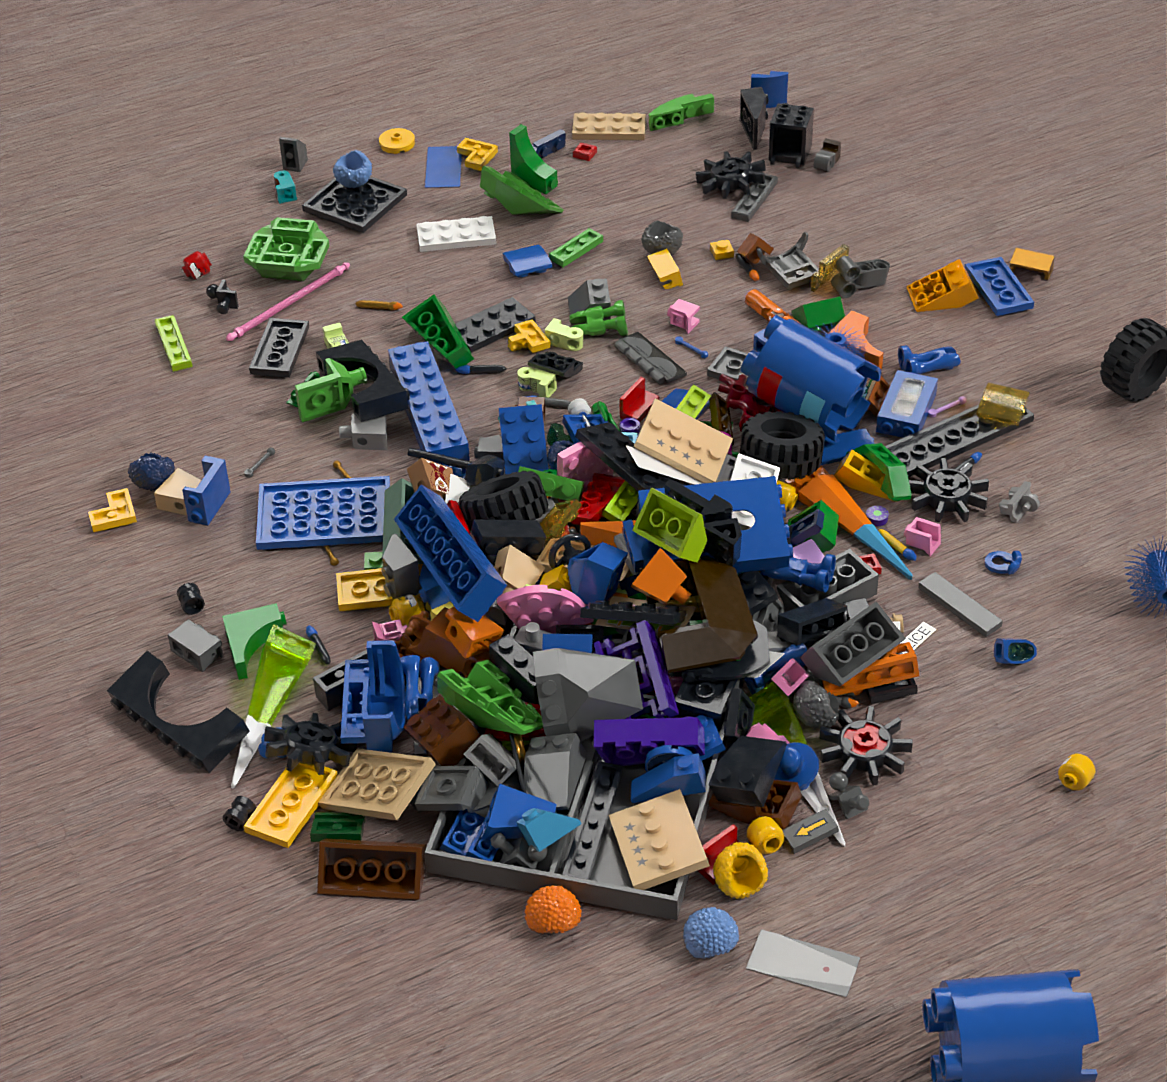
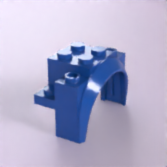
(375, 711)

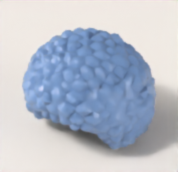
(353, 169)
(710, 933)

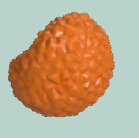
(552, 910)

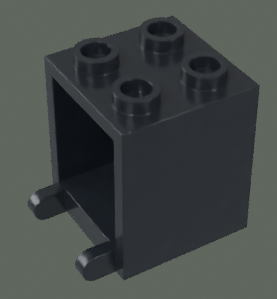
(790, 134)

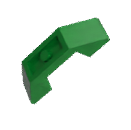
(896, 480)

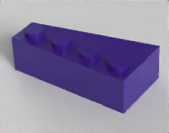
(630, 740)

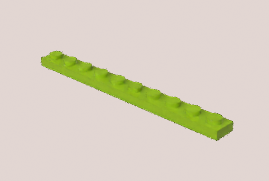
(627, 496)

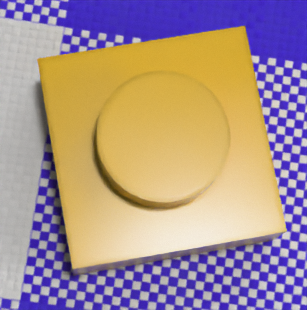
(722, 249)

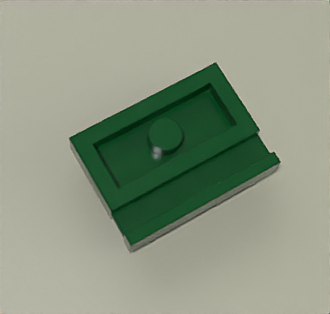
(337, 826)

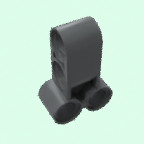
(858, 275)

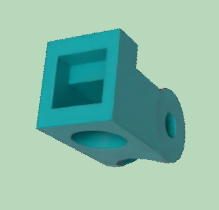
(284, 187)

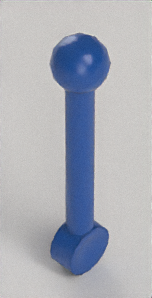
(679, 340)

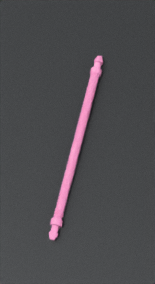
(239, 331)

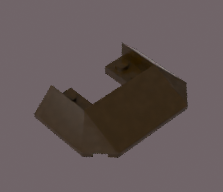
(725, 617)

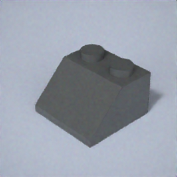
(589, 295)
(400, 569)

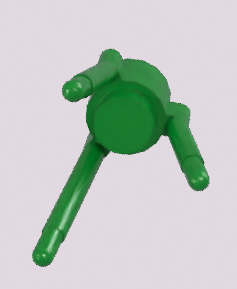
(601, 408)

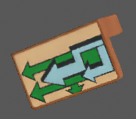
(875, 393)

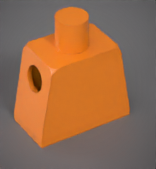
(662, 580)
(469, 635)

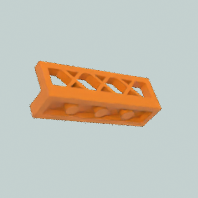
(883, 671)

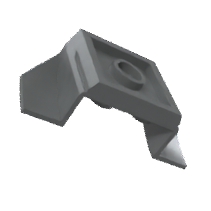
(454, 790)

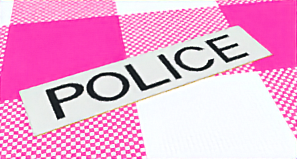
(919, 635)

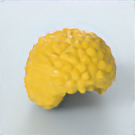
(740, 870)

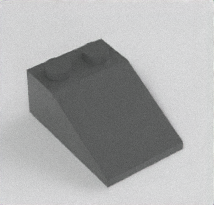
(554, 768)

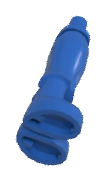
(806, 573)

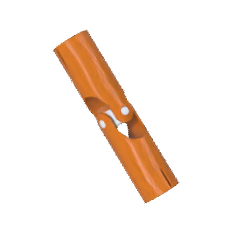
(765, 306)

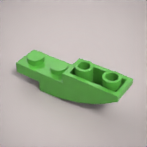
(680, 108)

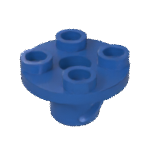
(798, 765)

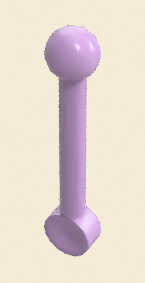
(932, 412)

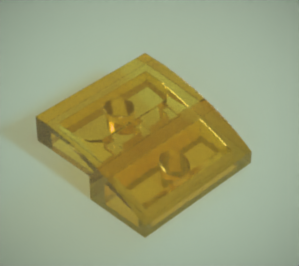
(827, 267)
(1003, 404)

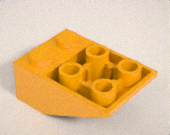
(943, 289)

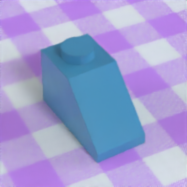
(545, 827)

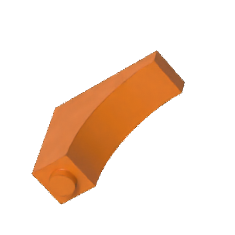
(861, 323)

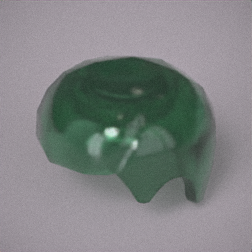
(556, 433)

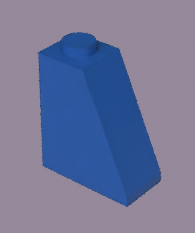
(507, 808)

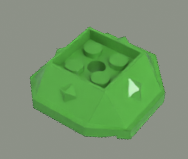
(287, 249)

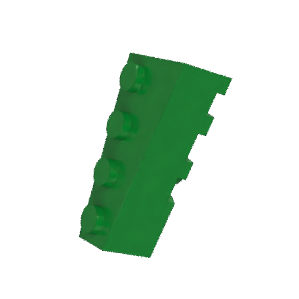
(437, 327)

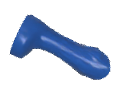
(928, 361)
(793, 651)
(412, 668)

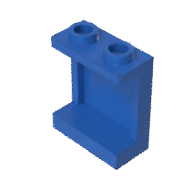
(206, 499)
(641, 549)

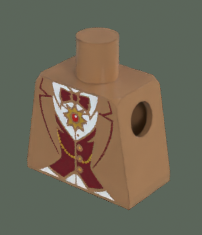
(431, 475)

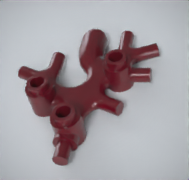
(740, 398)

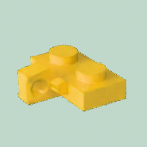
(530, 336)

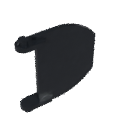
(754, 660)

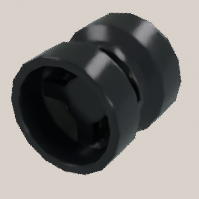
(190, 598)
(239, 814)

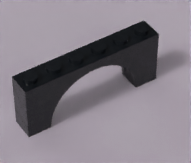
(386, 392)
(202, 743)

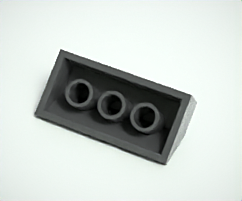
(851, 581)
(853, 646)

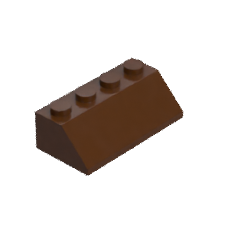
(371, 868)

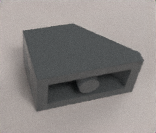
(293, 154)

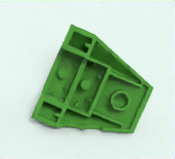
(515, 193)
(488, 699)

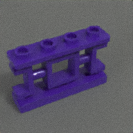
(652, 669)

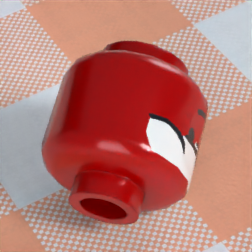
(196, 265)

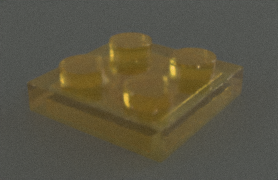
(558, 517)

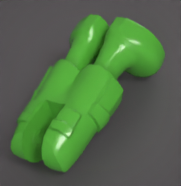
(595, 321)

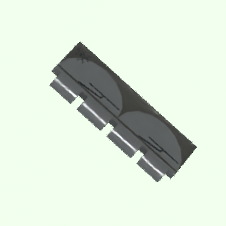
(649, 358)

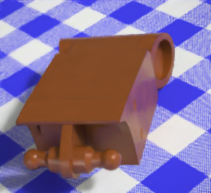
(435, 644)

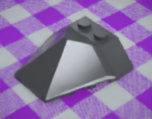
(584, 688)

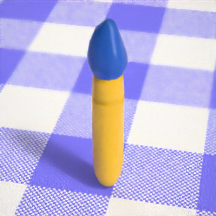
(896, 544)

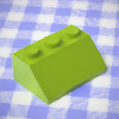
(671, 526)

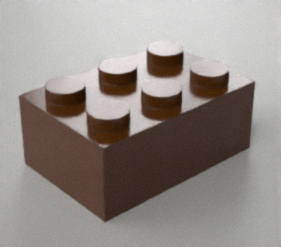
(442, 732)

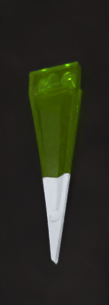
(278, 671)
(777, 712)

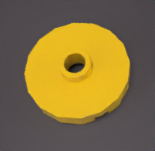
(396, 140)

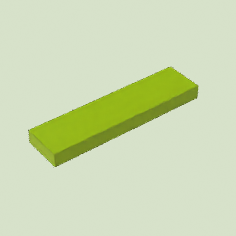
(173, 343)

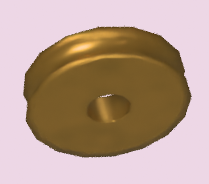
(520, 748)

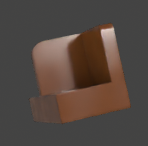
(750, 245)

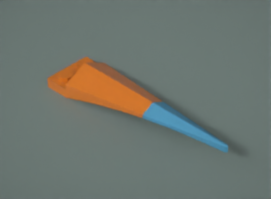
(851, 518)

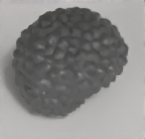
(662, 236)
(815, 705)

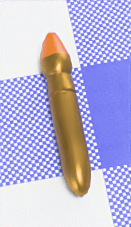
(379, 304)

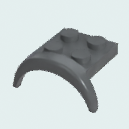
(791, 267)

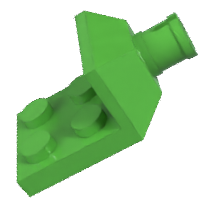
(328, 392)

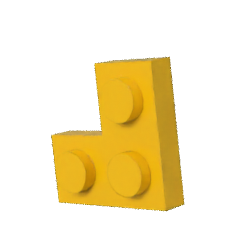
(478, 153)
(117, 514)

